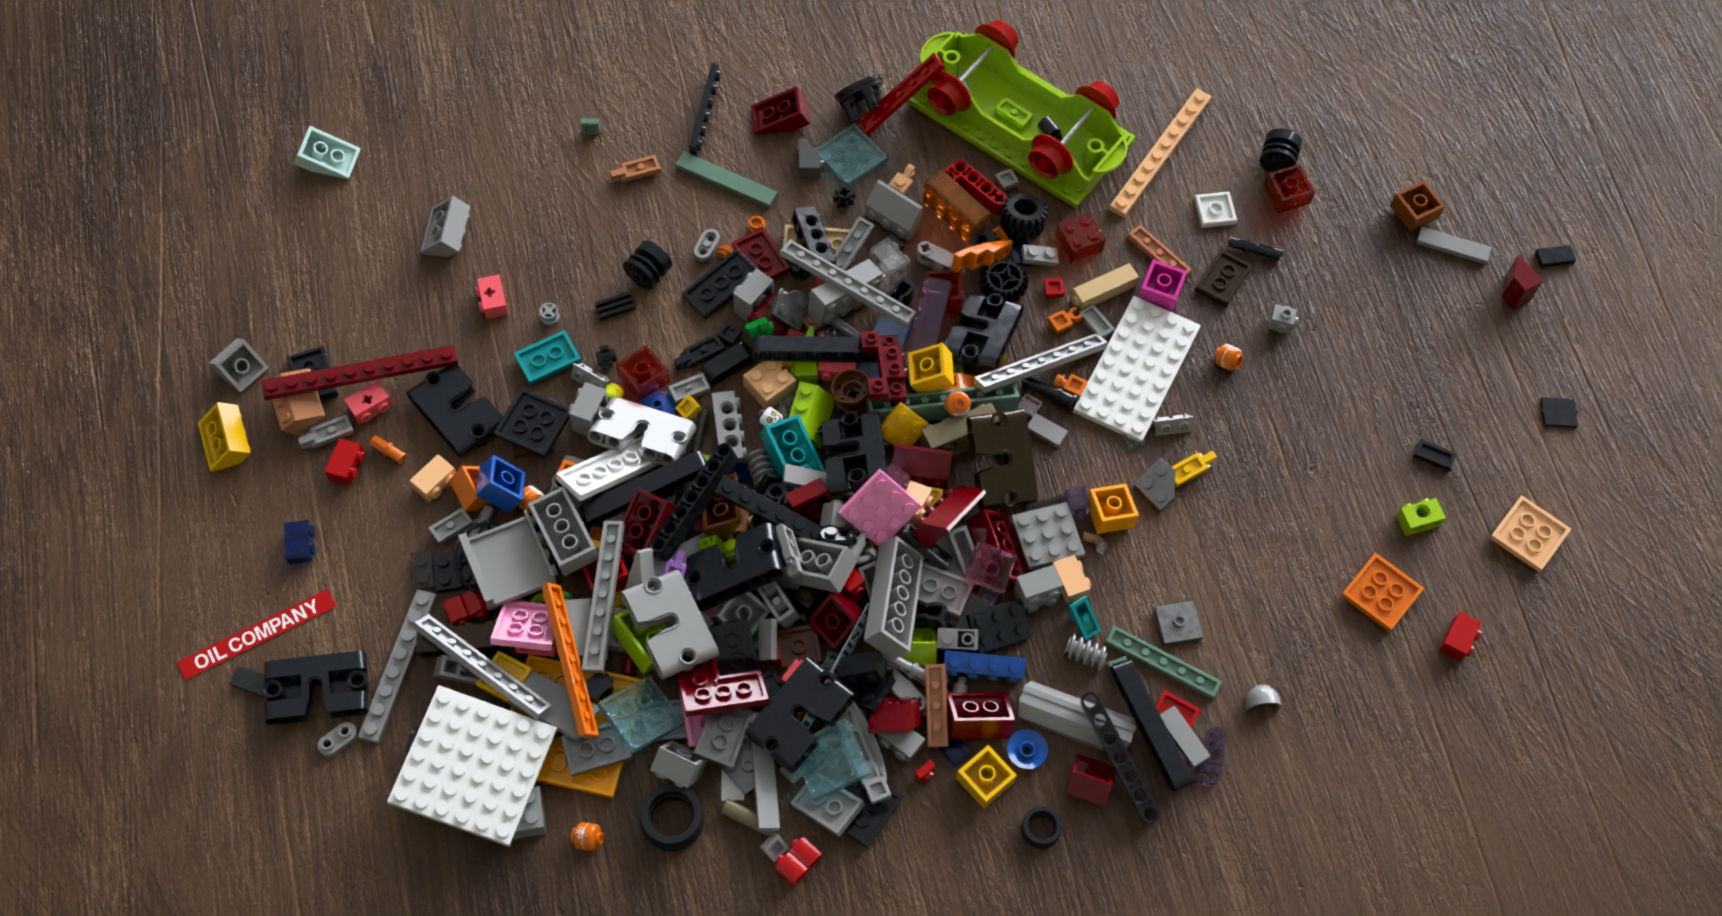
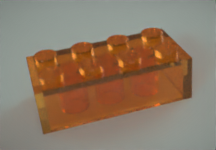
(955, 205)

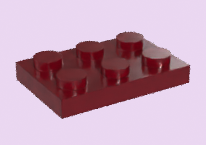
(762, 253)

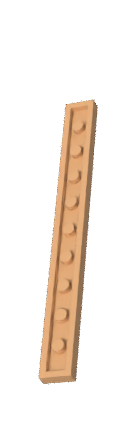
(1159, 153)

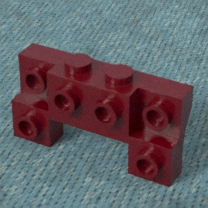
(890, 361)

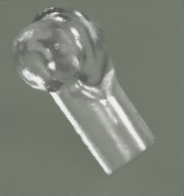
(785, 405)

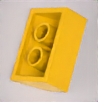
(223, 436)

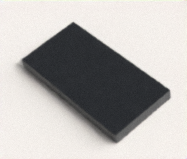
(718, 284)

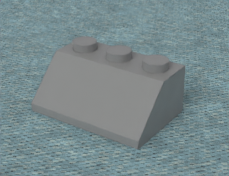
(894, 211)
(445, 228)
(579, 615)

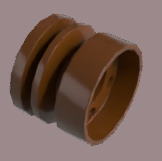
(851, 391)

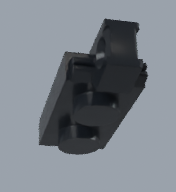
(699, 352)

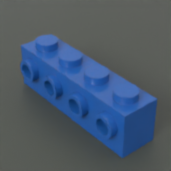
(984, 664)

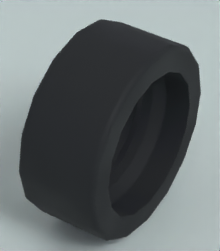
(1049, 813)

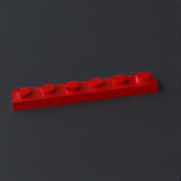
(901, 94)

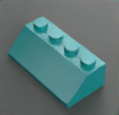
(790, 444)

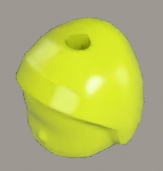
(614, 390)

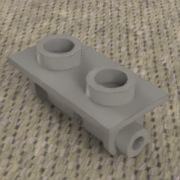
(583, 373)
(1175, 425)

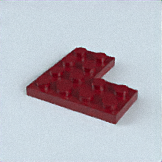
(707, 692)

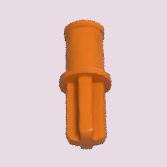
(388, 449)

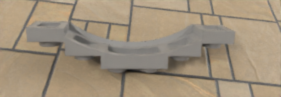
(876, 783)

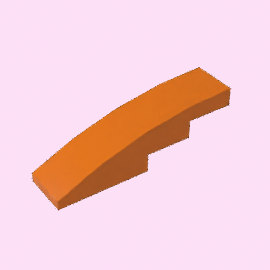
(981, 255)

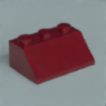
(924, 464)
(643, 519)
(979, 715)

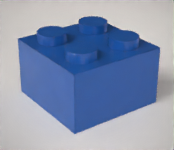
(500, 483)

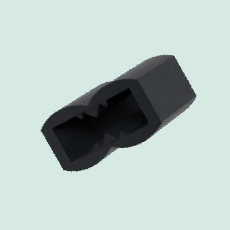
(902, 291)
(931, 615)

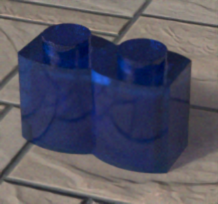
(299, 542)

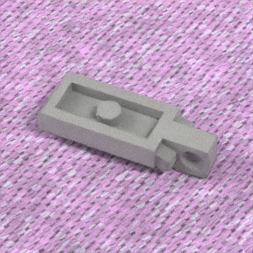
(327, 433)
(789, 550)

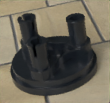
(863, 89)

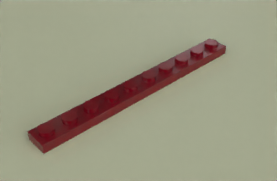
(359, 372)

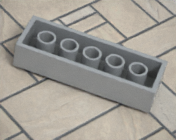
(894, 598)

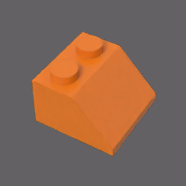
(465, 485)

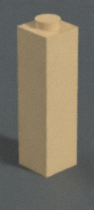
(1104, 287)

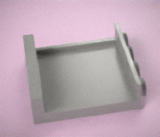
(508, 561)

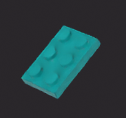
(547, 357)

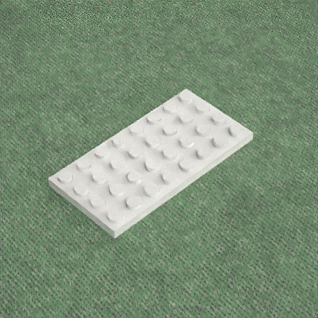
(1137, 369)

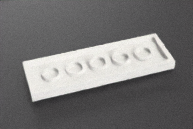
(604, 471)

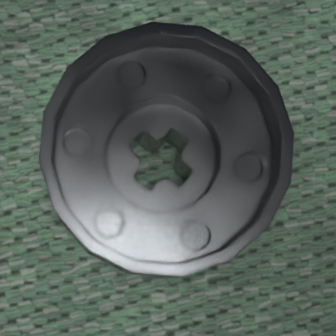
(1280, 149)
(647, 265)

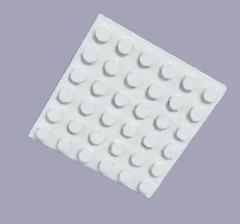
(472, 766)

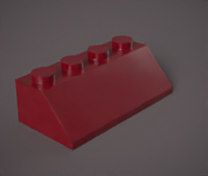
(946, 514)
(997, 530)

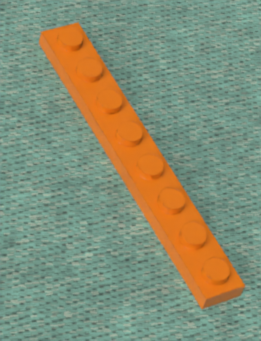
(570, 661)

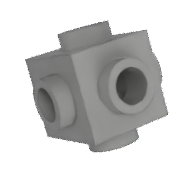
(1283, 319)

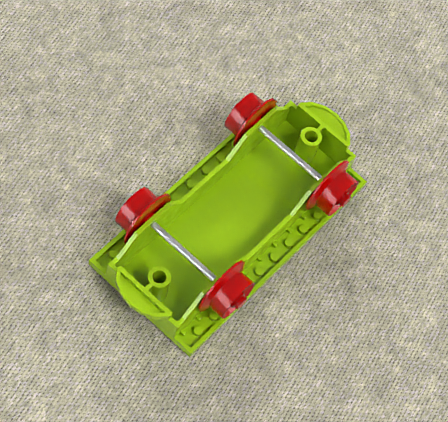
(986, 62)

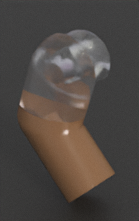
(1097, 540)

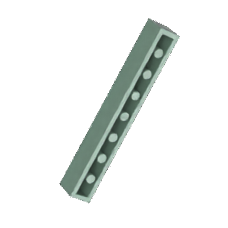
(931, 404)

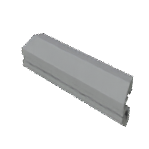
(1065, 716)

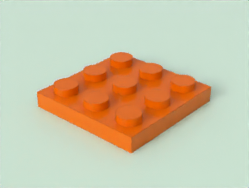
(1382, 592)

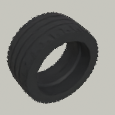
(662, 794)

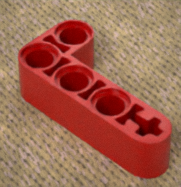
(976, 185)

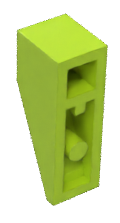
(805, 371)

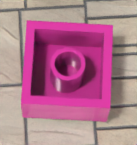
(1162, 285)

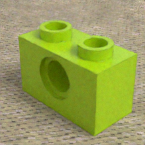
(1412, 523)

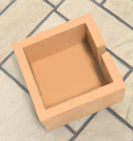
(769, 383)

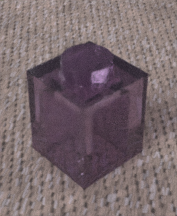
(1077, 502)

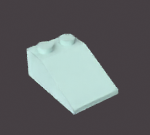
(326, 154)

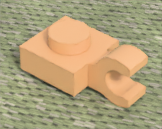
(903, 181)

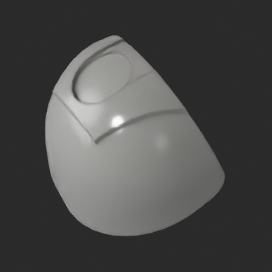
(1262, 695)

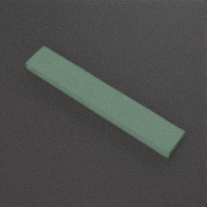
(726, 179)
(1163, 662)

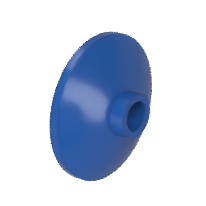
(658, 397)
(1028, 740)

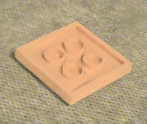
(1530, 533)

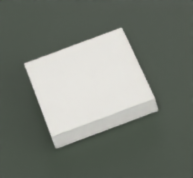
(1215, 209)

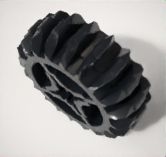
(1015, 283)

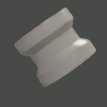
(549, 309)

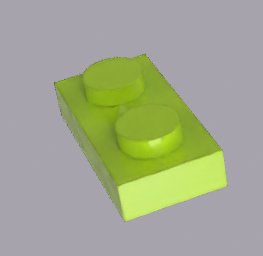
(1013, 113)

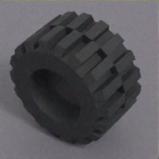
(1023, 216)

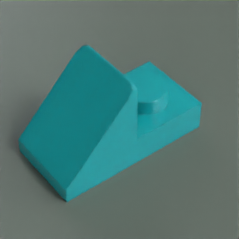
(1084, 618)

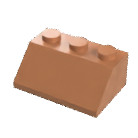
(298, 411)

